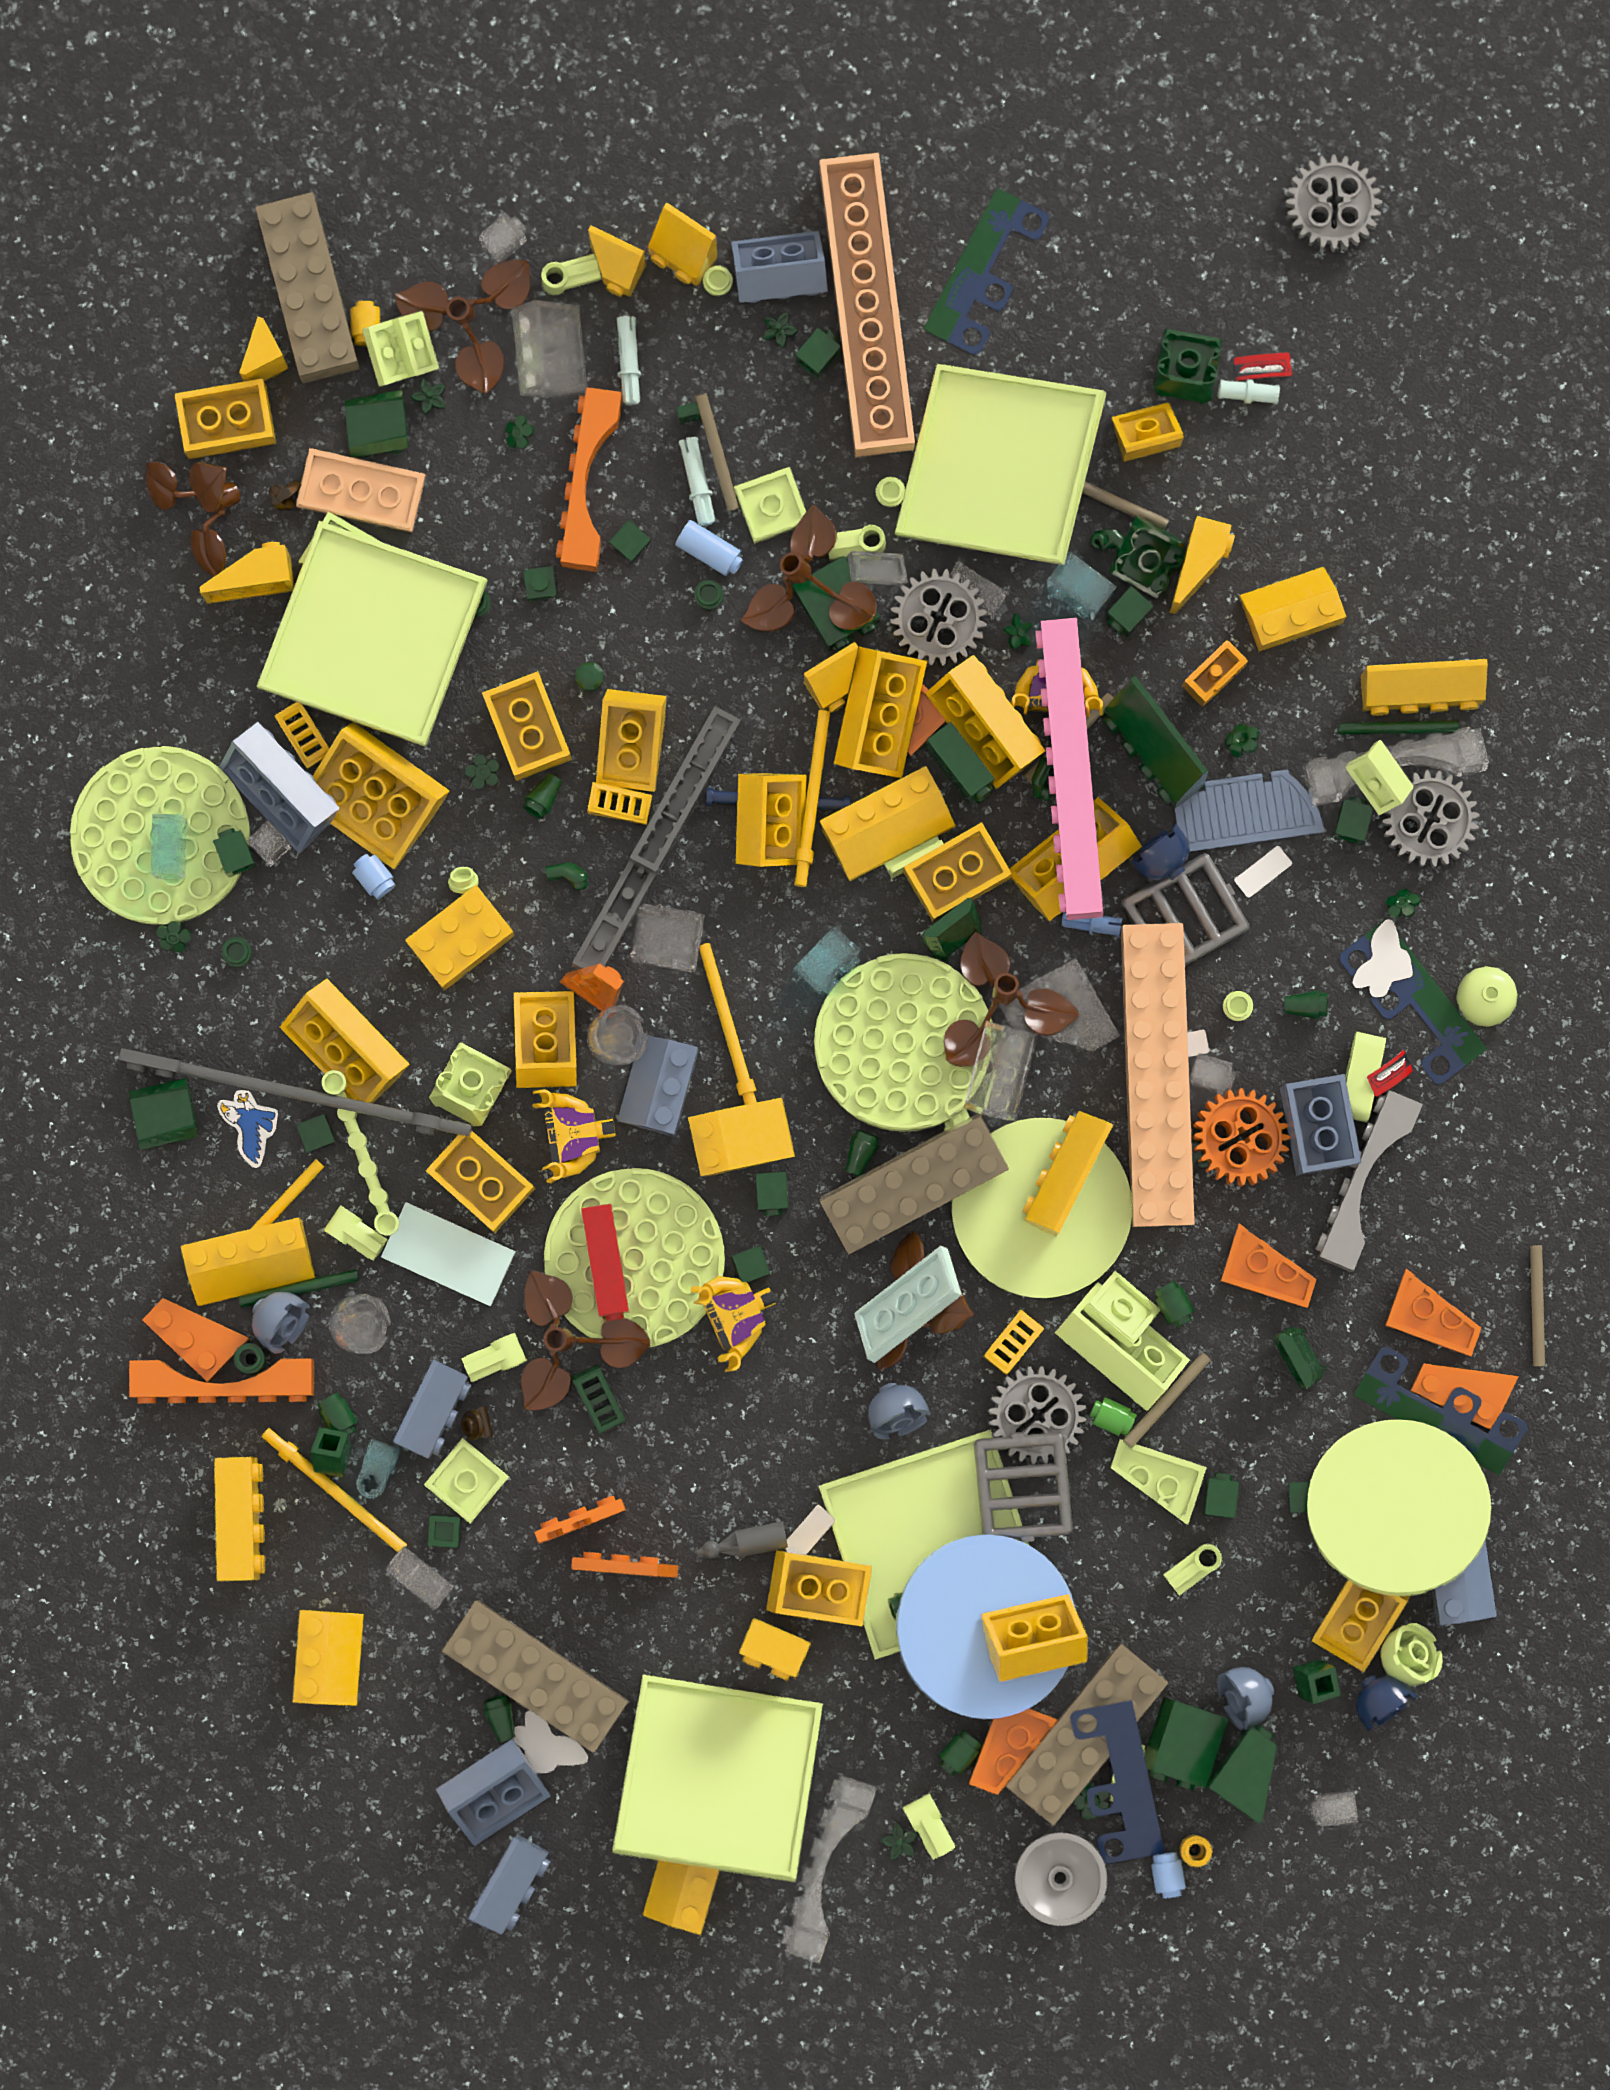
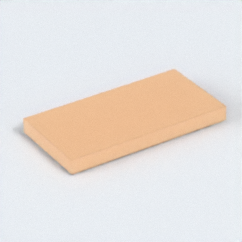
(360, 490)

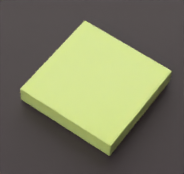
(770, 504)
(1121, 1309)
(466, 1480)

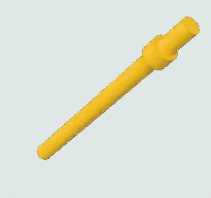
(804, 854)
(745, 1085)
(289, 1452)

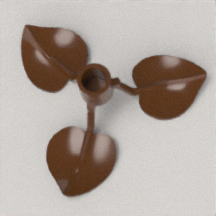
(484, 363)
(214, 494)
(771, 605)
(988, 962)
(905, 1257)
(543, 1381)

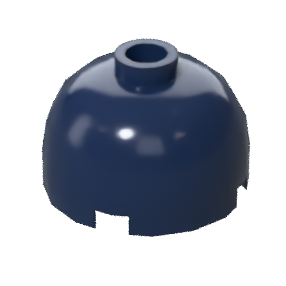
(1163, 855)
(1382, 1699)

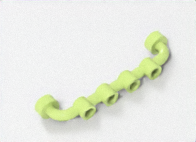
(386, 1221)

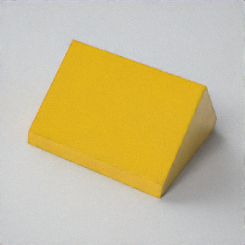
(263, 355)
(1147, 431)

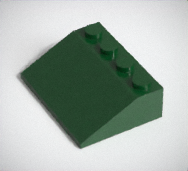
(1155, 744)

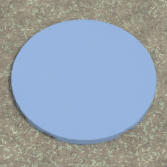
(943, 1626)

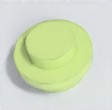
(717, 280)
(890, 491)
(462, 880)
(1237, 1006)

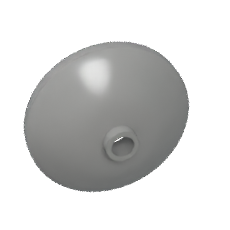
(1077, 1895)

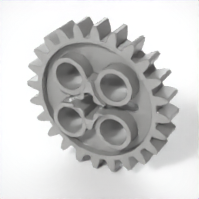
(1307, 202)
(914, 606)
(1454, 830)
(1019, 1394)

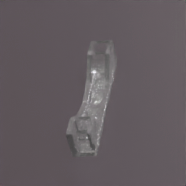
(1454, 753)
(850, 1806)

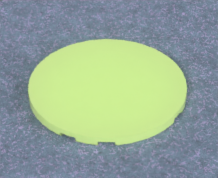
(115, 833)
(885, 1039)
(664, 1246)
(1023, 1256)
(1399, 1507)

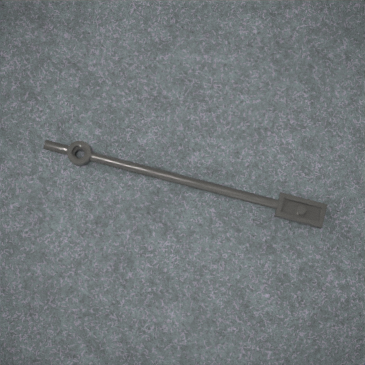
(167, 1067)

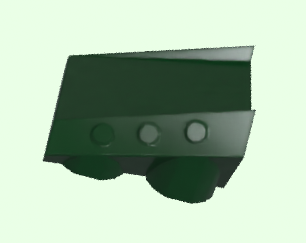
(1187, 366)
(376, 424)
(1148, 557)
(952, 930)
(163, 1114)
(1299, 1357)

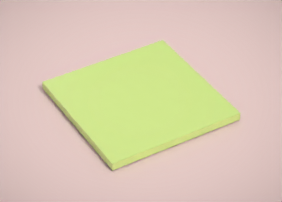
(1000, 464)
(372, 633)
(905, 1513)
(718, 1778)

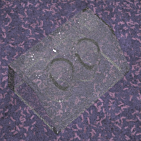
(549, 349)
(1001, 1071)

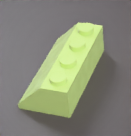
(1140, 1371)

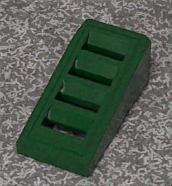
(586, 1375)

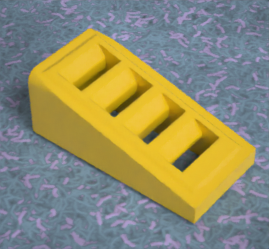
(291, 711)
(598, 788)
(1000, 1363)

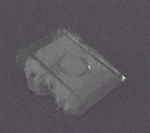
(667, 937)

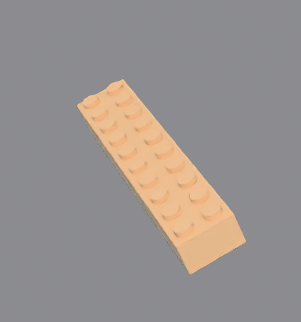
(867, 305)
(1157, 1075)

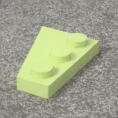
(1162, 1477)

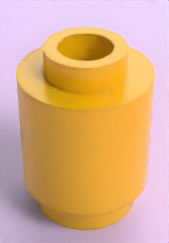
(363, 316)
(1204, 1854)

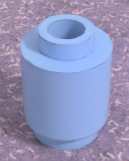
(373, 876)
(1168, 1874)

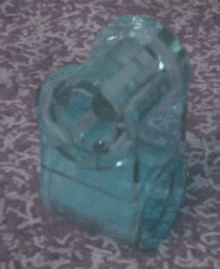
(377, 1463)

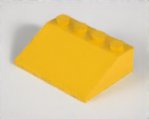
(378, 794)

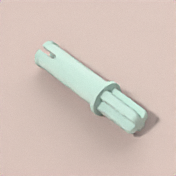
(628, 360)
(697, 481)

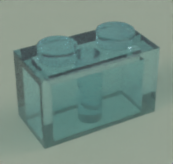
(1080, 586)
(168, 846)
(827, 961)

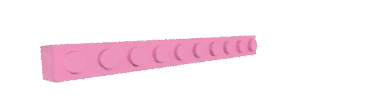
(1071, 769)

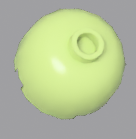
(1487, 996)
(1411, 1655)

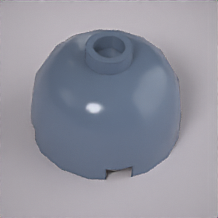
(278, 1320)
(897, 1409)
(1247, 1696)

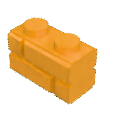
(1214, 673)

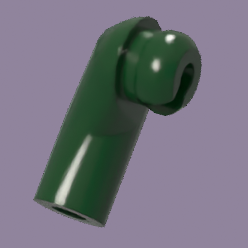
(1107, 539)
(1039, 779)
(570, 872)

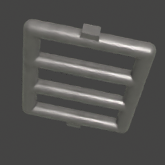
(1224, 891)
(1058, 1468)

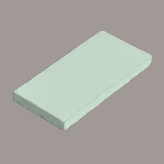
(448, 1254)
(907, 1304)

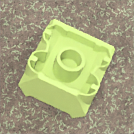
(469, 1085)

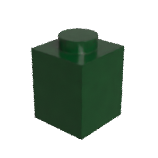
(818, 352)
(1128, 612)
(1353, 820)
(234, 852)
(772, 1193)
(331, 1452)
(1221, 1496)
(1316, 1681)

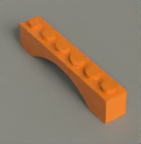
(599, 420)
(158, 1380)

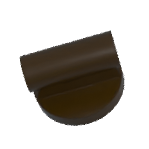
(281, 496)
(476, 1424)

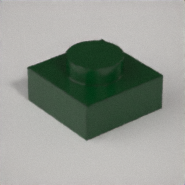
(540, 583)

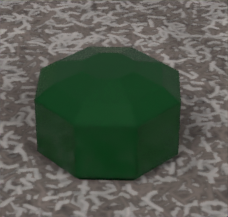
(589, 677)

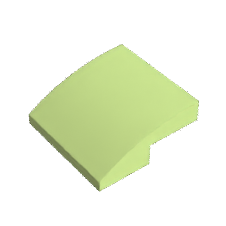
(400, 348)

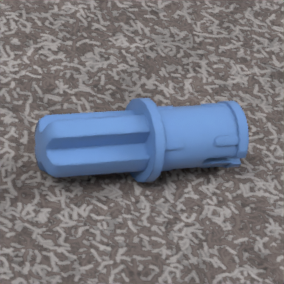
(1103, 925)

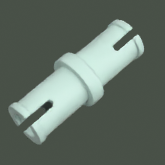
(1248, 391)

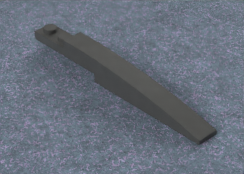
(657, 840)

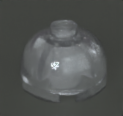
(617, 1036)
(359, 1324)

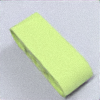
(1364, 1059)

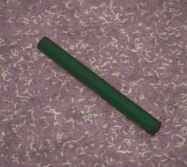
(1398, 727)
(303, 1287)

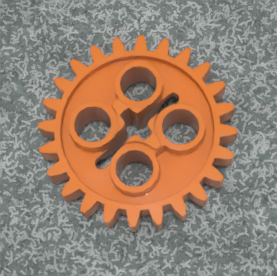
(1227, 1114)

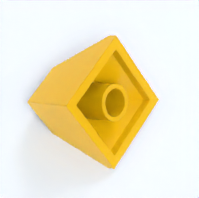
(617, 261)
(832, 679)

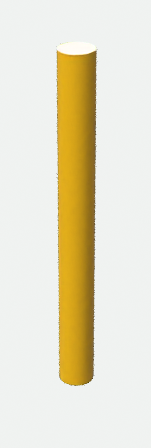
(290, 1194)

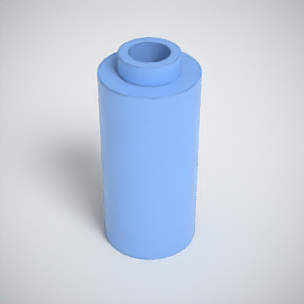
(709, 548)

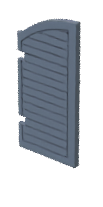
(1247, 812)

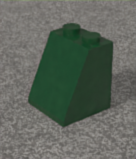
(1246, 1772)

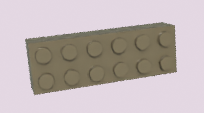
(307, 288)
(914, 1183)
(535, 1676)
(1064, 1764)

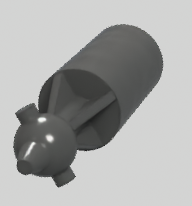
(748, 1541)

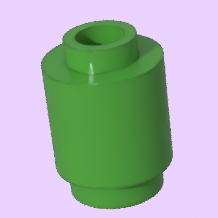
(1112, 1416)

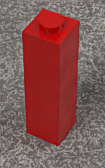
(605, 1262)

